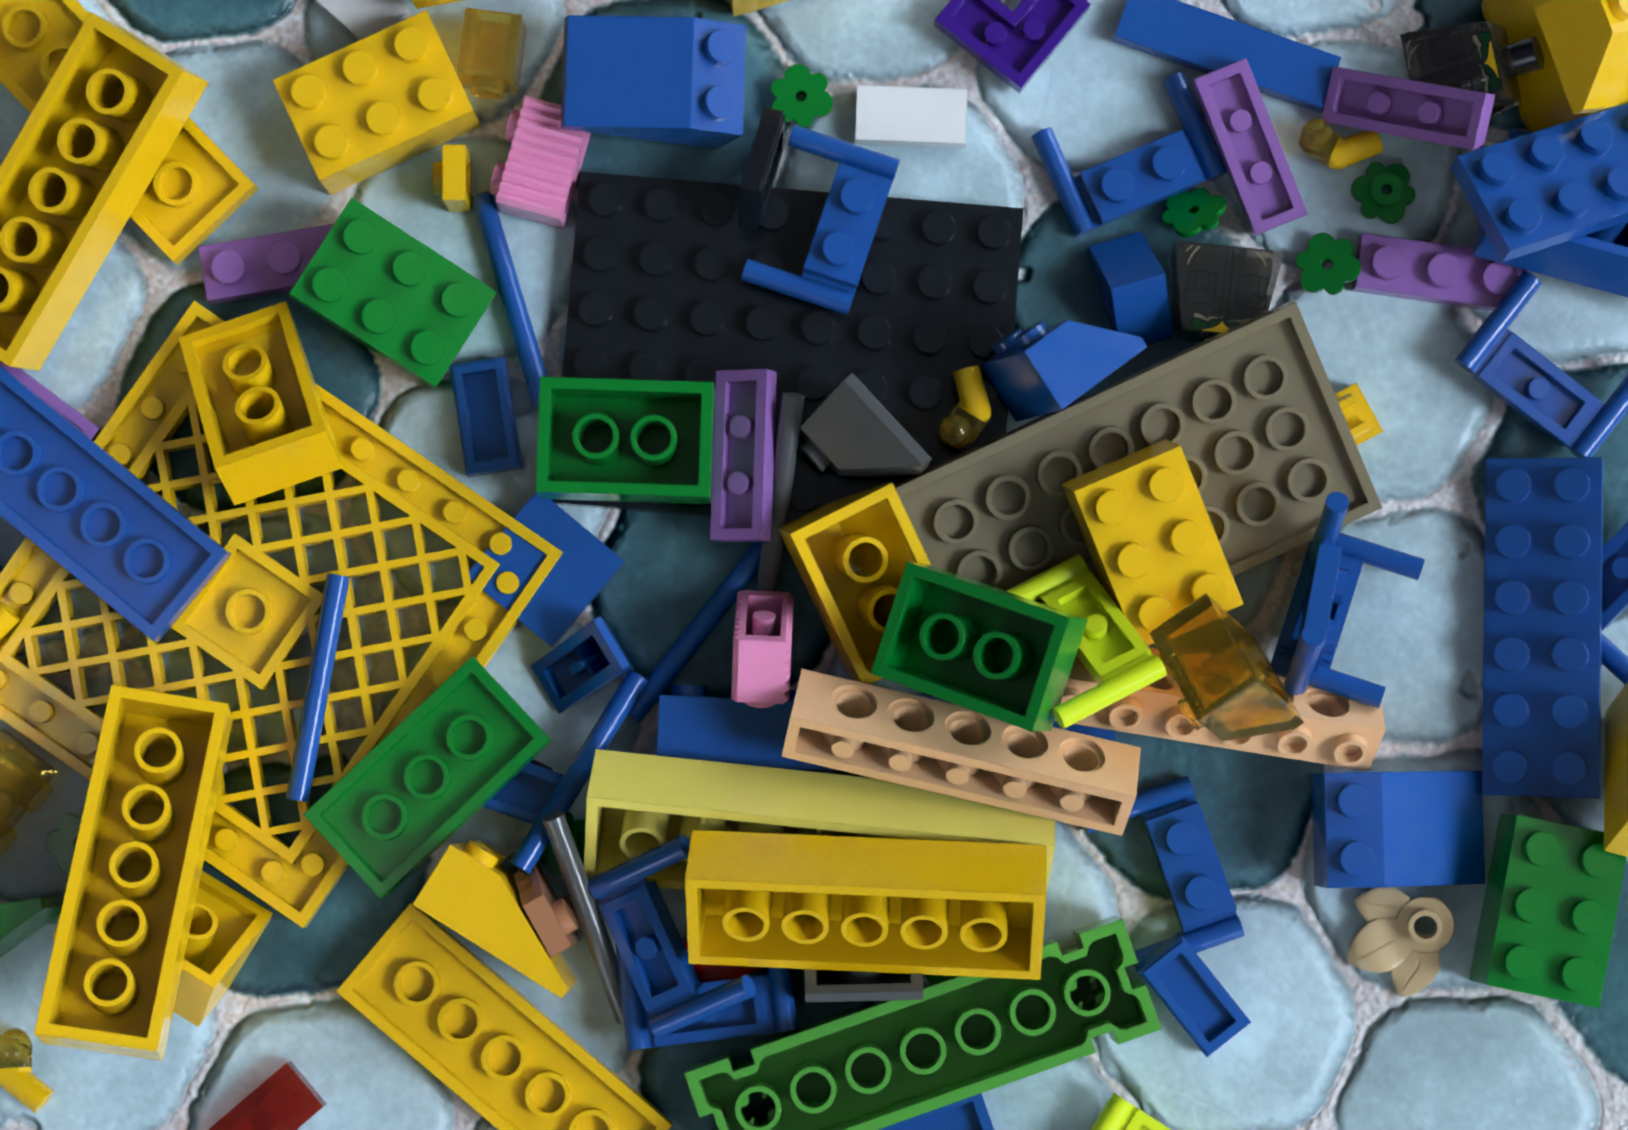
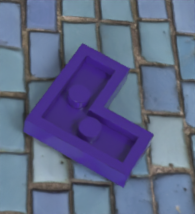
(1011, 41)

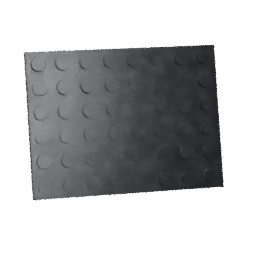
(667, 302)

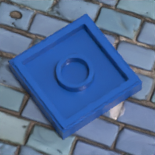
(572, 582)

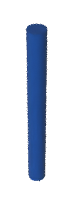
(510, 292)
(697, 631)
(317, 687)
(580, 769)

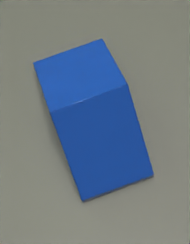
(1133, 287)
(582, 665)

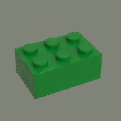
(392, 294)
(625, 440)
(979, 646)
(1548, 911)

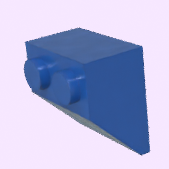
(1055, 364)

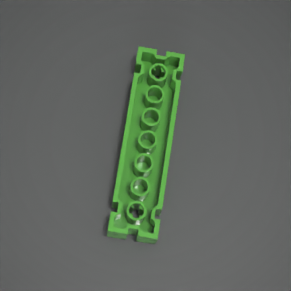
(923, 1054)

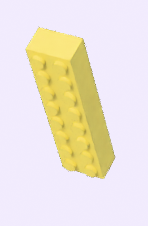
(651, 799)

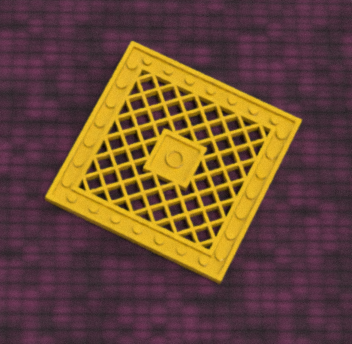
(261, 610)

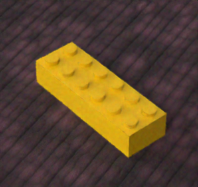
(81, 176)
(135, 874)
(866, 904)

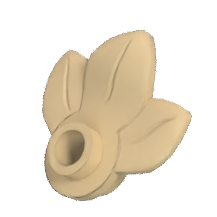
(1392, 941)

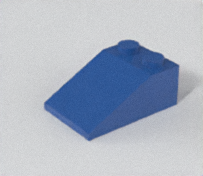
(654, 78)
(1397, 829)

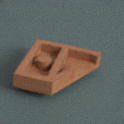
(551, 917)

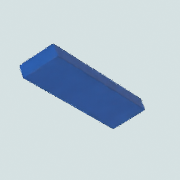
(1214, 41)

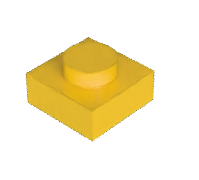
(454, 178)

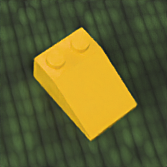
(259, 404)
(483, 904)

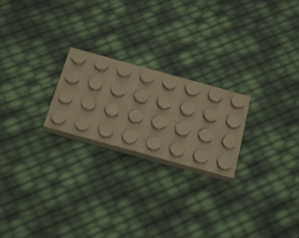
(1241, 405)

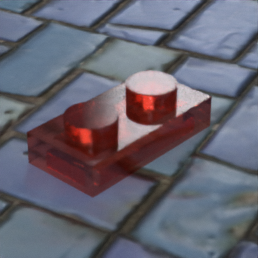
(277, 1104)

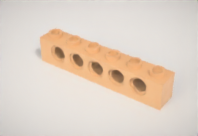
(1333, 729)
(962, 753)

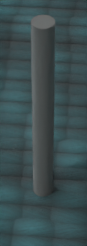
(784, 468)
(585, 907)

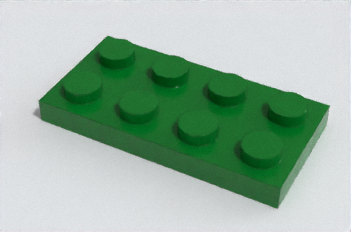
(427, 777)

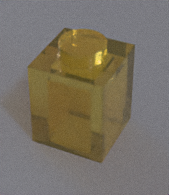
(491, 53)

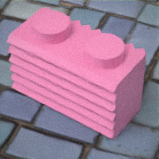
(540, 166)
(762, 648)

